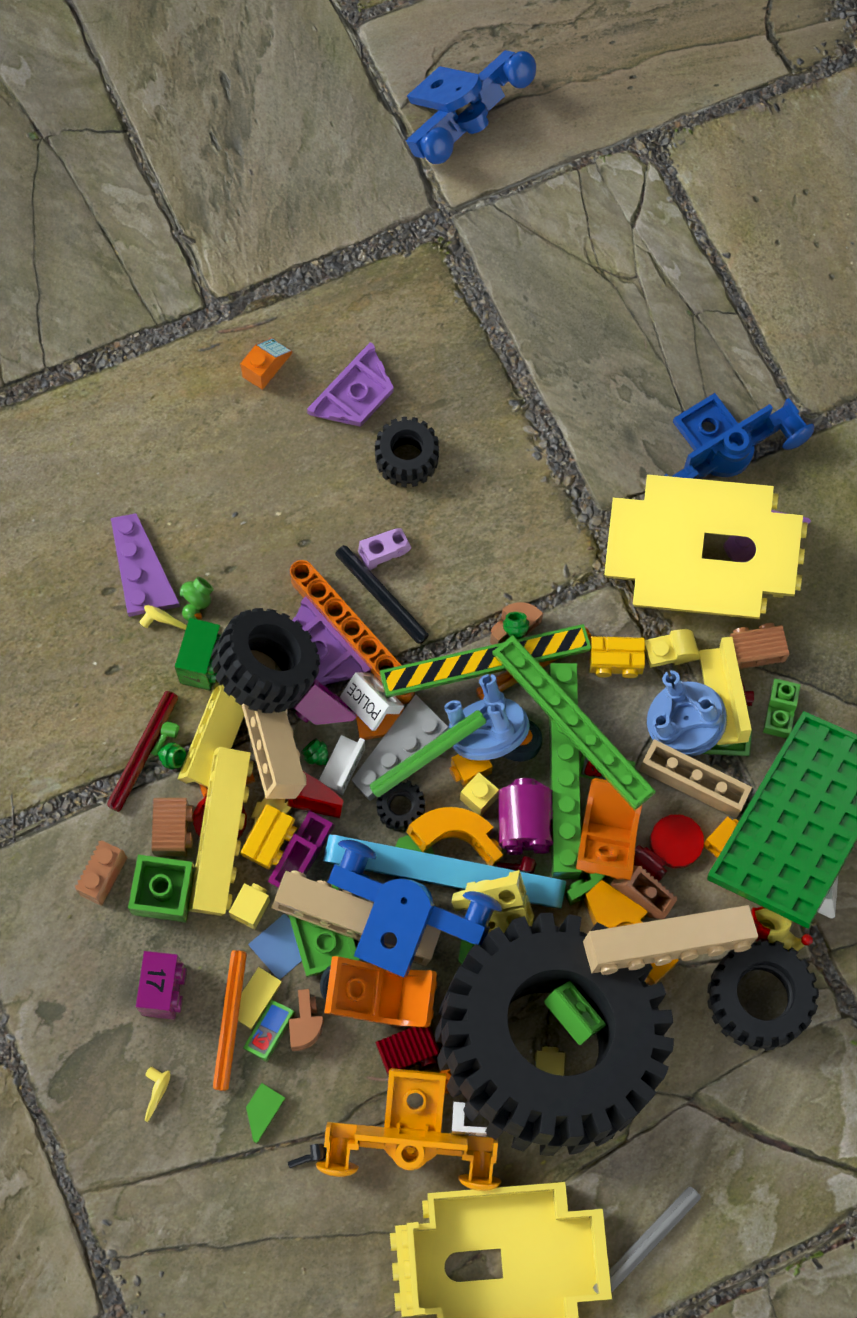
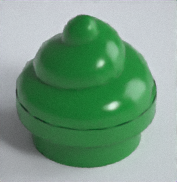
(516, 624)
(315, 753)
(172, 755)

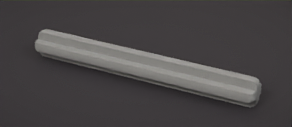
(652, 1237)

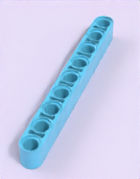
(446, 870)

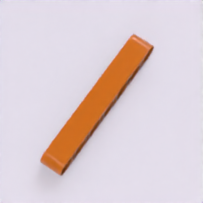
(343, 622)

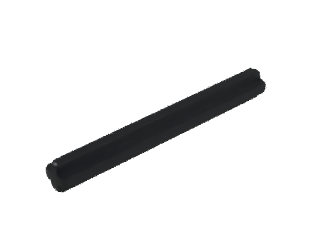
(381, 594)

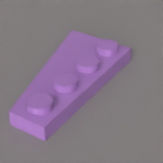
(140, 569)

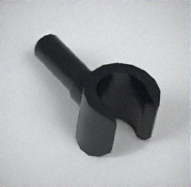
(317, 1151)

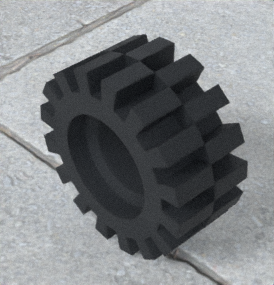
(401, 821)

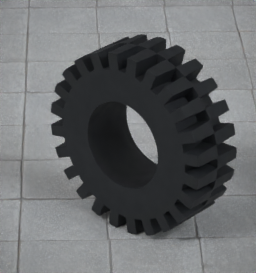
(513, 1091)

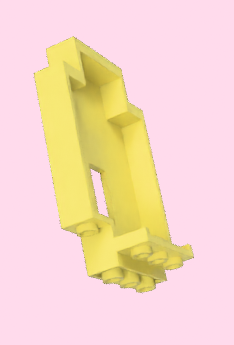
(663, 539)
(546, 1254)

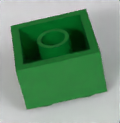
(194, 657)

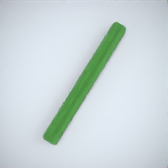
(427, 753)

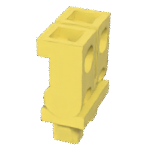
(508, 892)

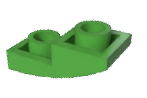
(781, 708)
(581, 888)

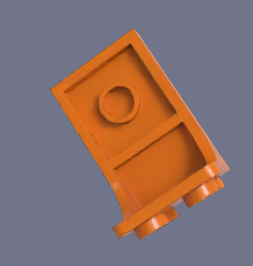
(608, 833)
(380, 996)

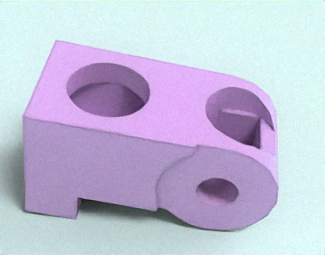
(383, 547)

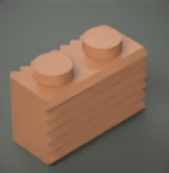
(760, 645)
(170, 827)
(101, 872)
(646, 892)

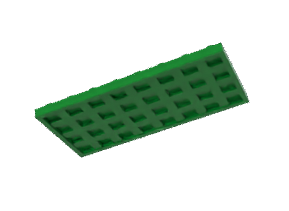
(796, 824)

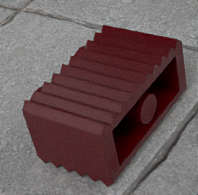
(408, 1049)

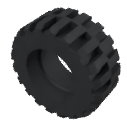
(252, 681)
(792, 974)

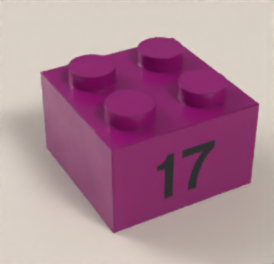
(160, 985)

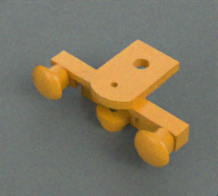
(411, 1134)

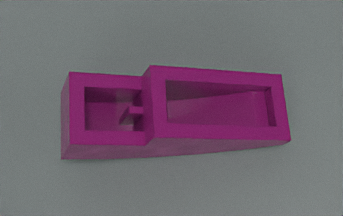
(303, 847)

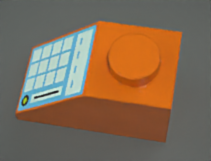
(264, 362)

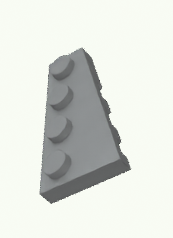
(407, 735)

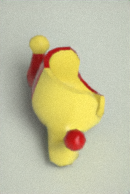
(777, 928)

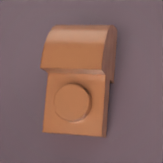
(533, 614)
(306, 1029)

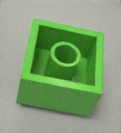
(161, 888)

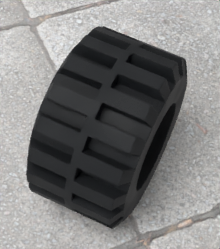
(410, 433)

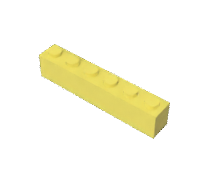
(220, 831)

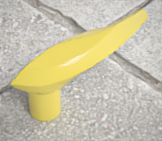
(159, 615)
(161, 1082)

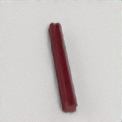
(142, 751)

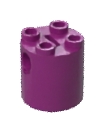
(525, 817)

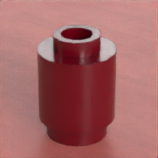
(650, 861)

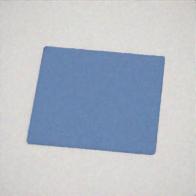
(277, 947)

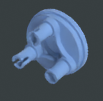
(687, 716)
(505, 725)

